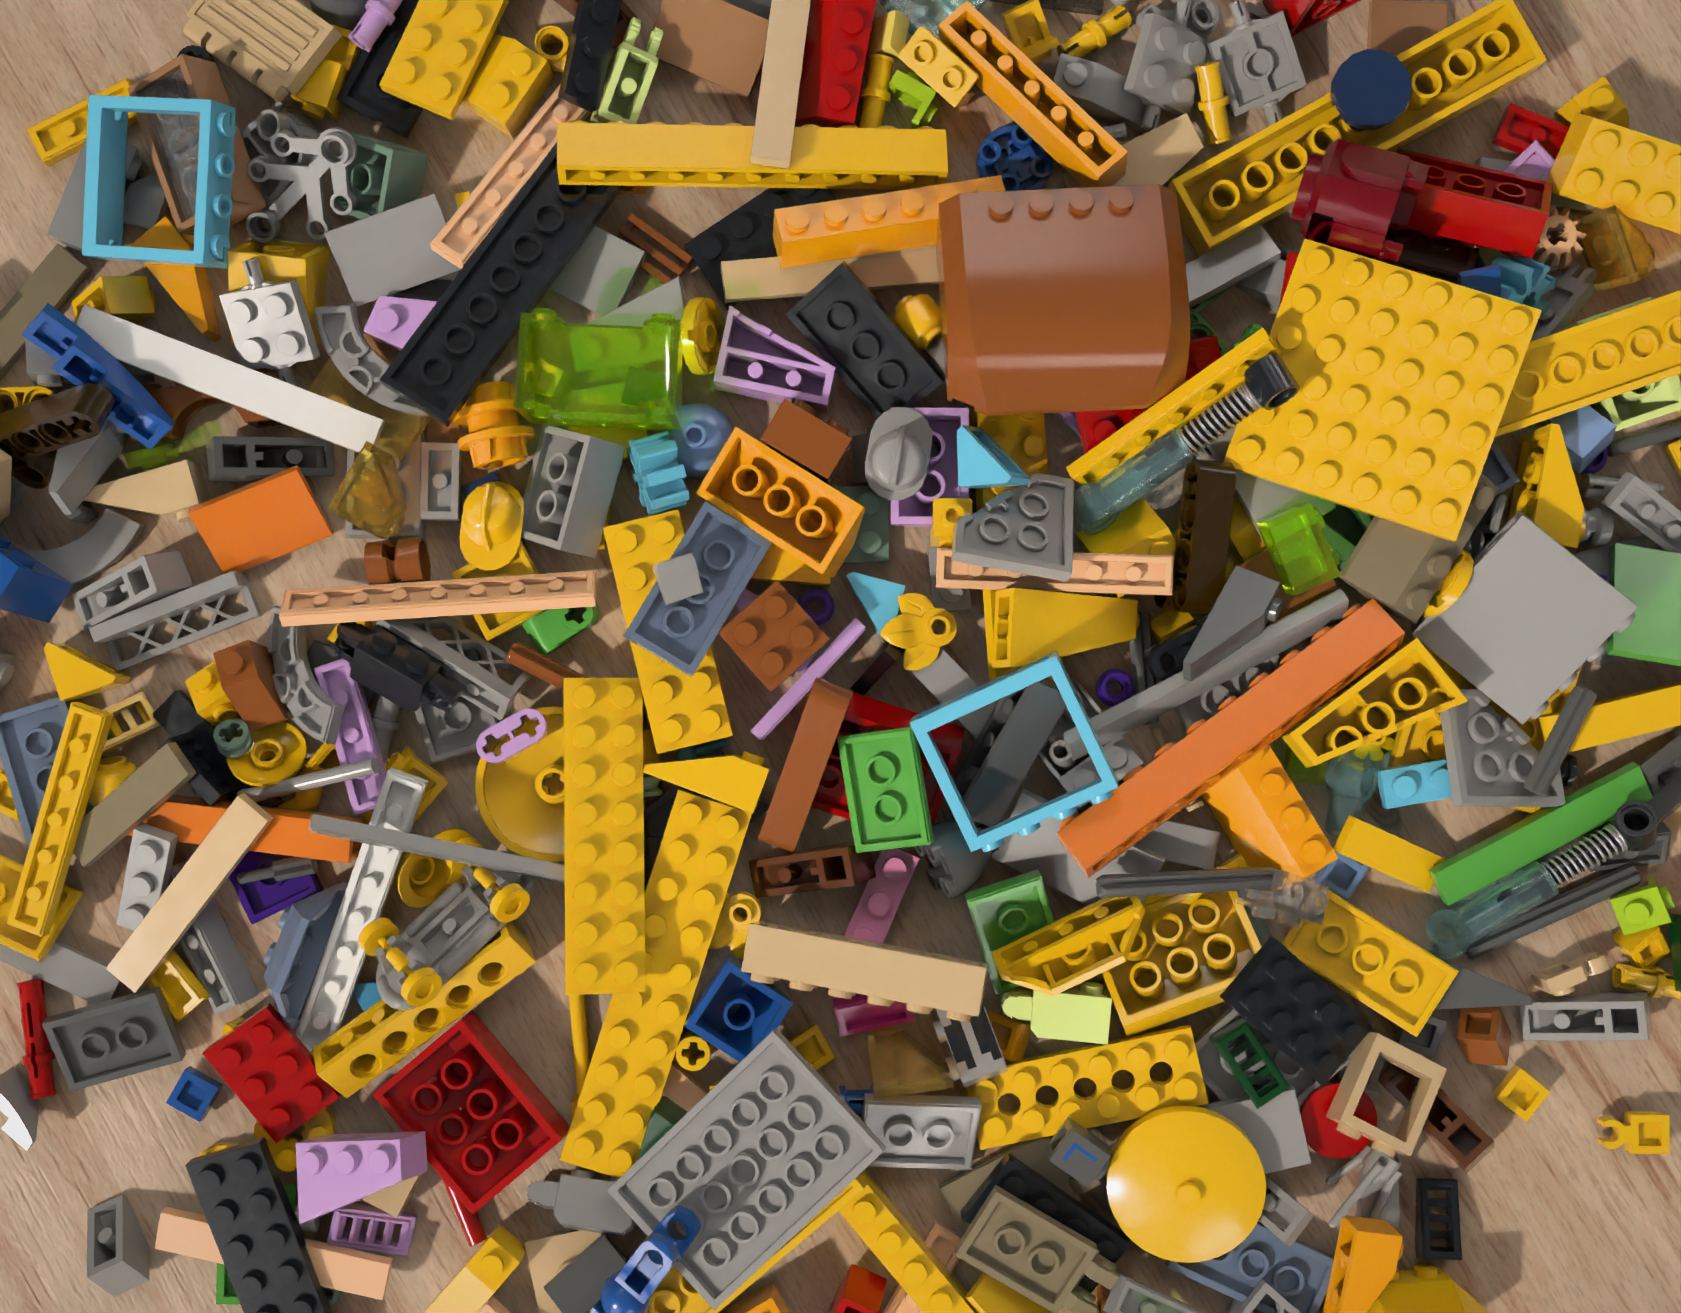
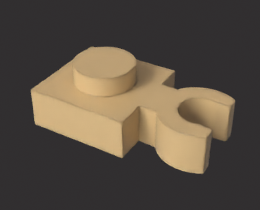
(1563, 976)

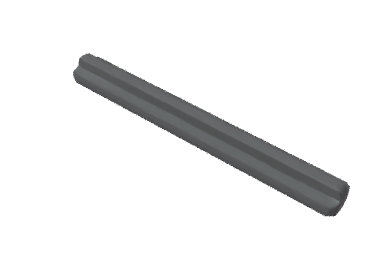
(1184, 882)
(1558, 909)

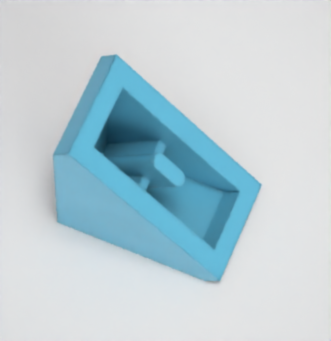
(984, 462)
(877, 598)

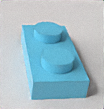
(1414, 783)

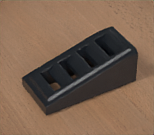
(1453, 1248)

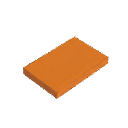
(261, 521)

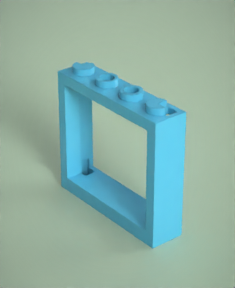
(107, 180)
(992, 691)

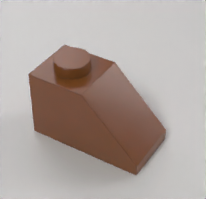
(248, 683)

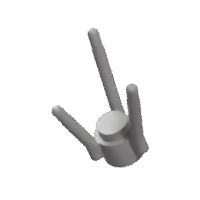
(1376, 1168)

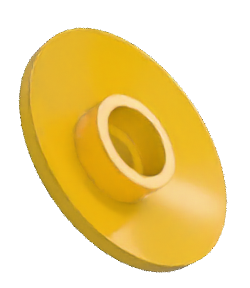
(277, 741)

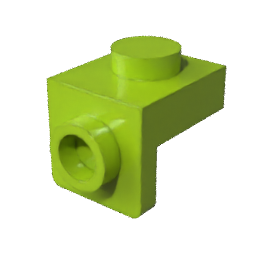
(914, 93)
(1643, 907)

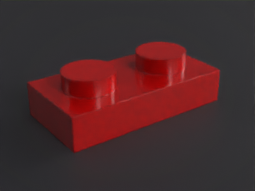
(1522, 127)

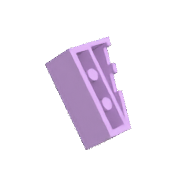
(396, 319)
(768, 367)
(353, 1166)

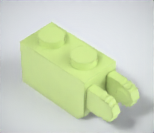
(628, 77)
(1072, 1015)

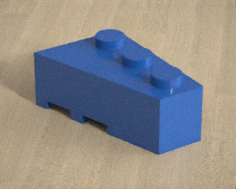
(28, 585)

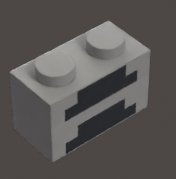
(973, 1047)

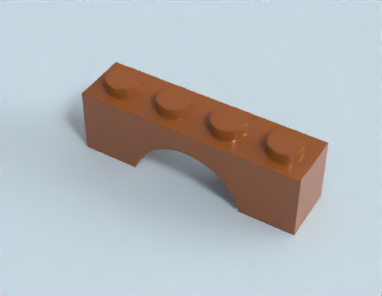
(183, 403)

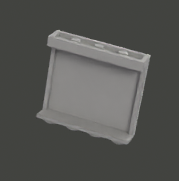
(1526, 619)

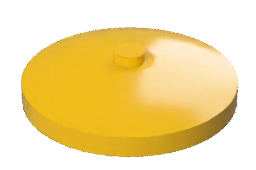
(525, 794)
(1186, 1184)

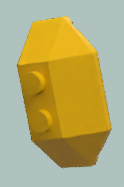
(1072, 946)
(1425, 1291)

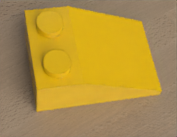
(1548, 486)

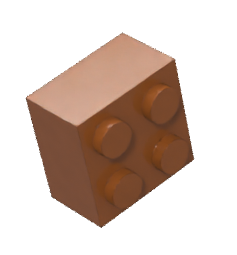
(808, 440)
(774, 636)

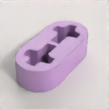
(508, 727)

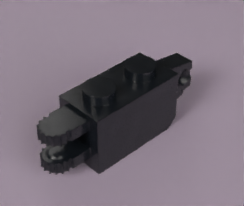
(395, 668)

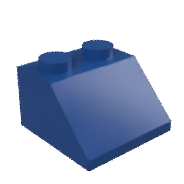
(737, 1011)

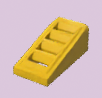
(145, 711)

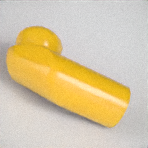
(305, 799)

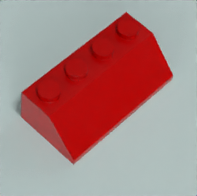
(834, 61)
(1478, 206)

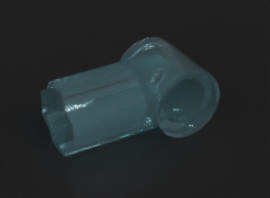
(1350, 787)

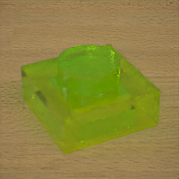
(151, 458)
(1299, 773)

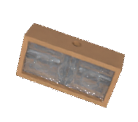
(175, 140)

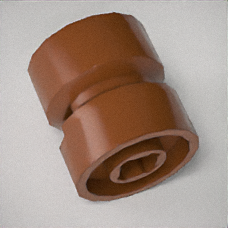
(397, 563)

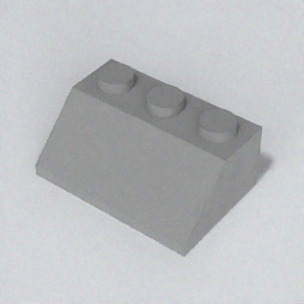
(570, 490)

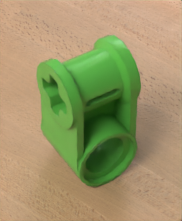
(556, 627)

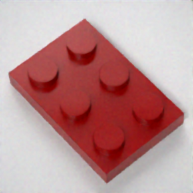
(271, 1073)

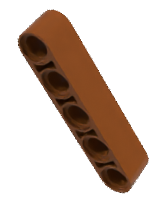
(805, 764)

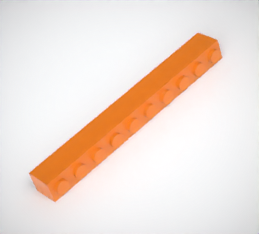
(1231, 736)

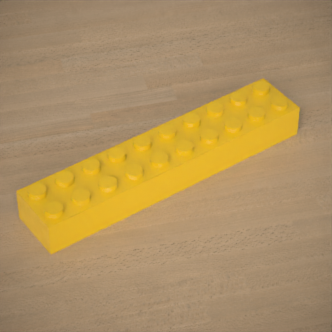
(1265, 171)

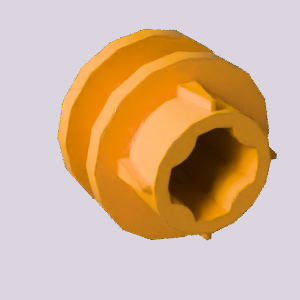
(493, 427)

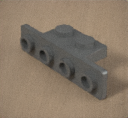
(1663, 778)

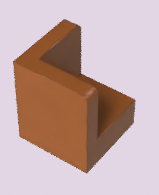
(1484, 1036)

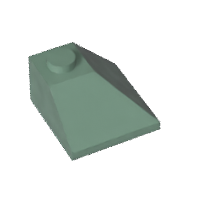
(383, 175)

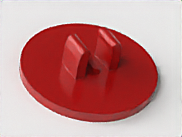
(1322, 1132)

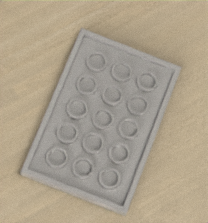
(750, 1165)

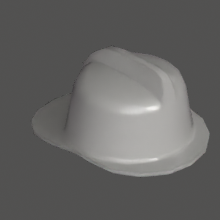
(898, 453)

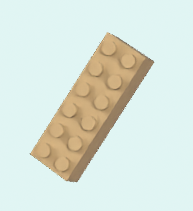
(865, 968)

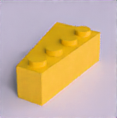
(1382, 701)

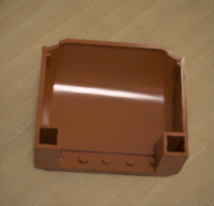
(1063, 298)

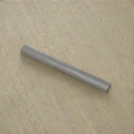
(313, 780)

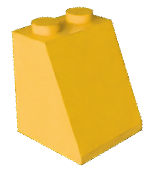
(285, 262)

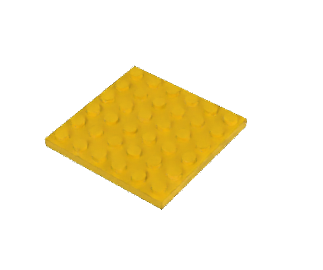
(1393, 391)

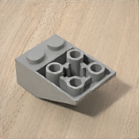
(1077, 773)

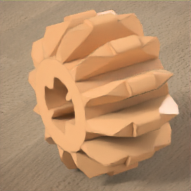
(1563, 236)

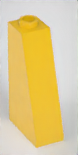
(1042, 622)

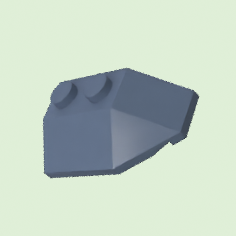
(299, 951)

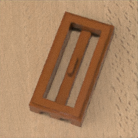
(626, 232)

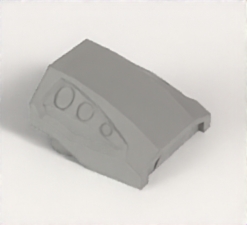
(257, 140)

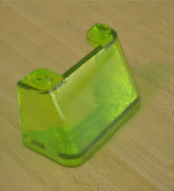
(600, 373)

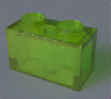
(1299, 548)

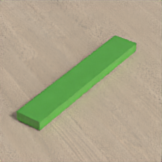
(1538, 834)

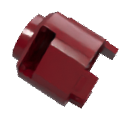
(1354, 197)

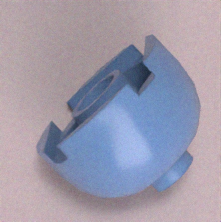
(700, 438)

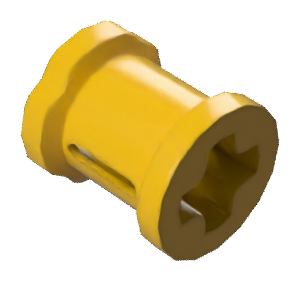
(684, 1055)

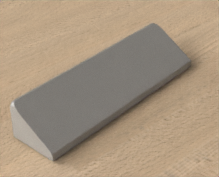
(216, 958)

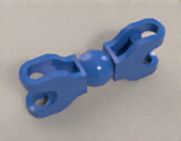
(633, 1286)

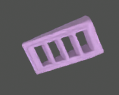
(356, 1240)

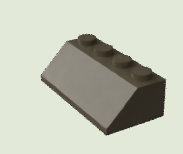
(1406, 566)

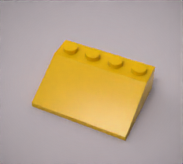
(1181, 958)

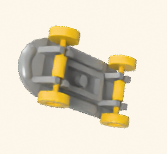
(445, 933)

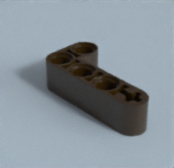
(41, 427)
(1201, 537)

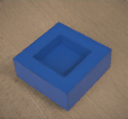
(194, 1093)

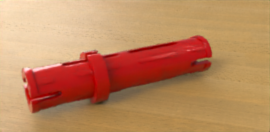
(37, 1046)

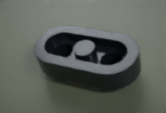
(1177, 648)

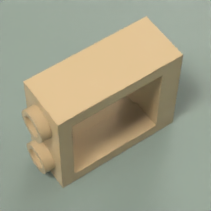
(1354, 1083)

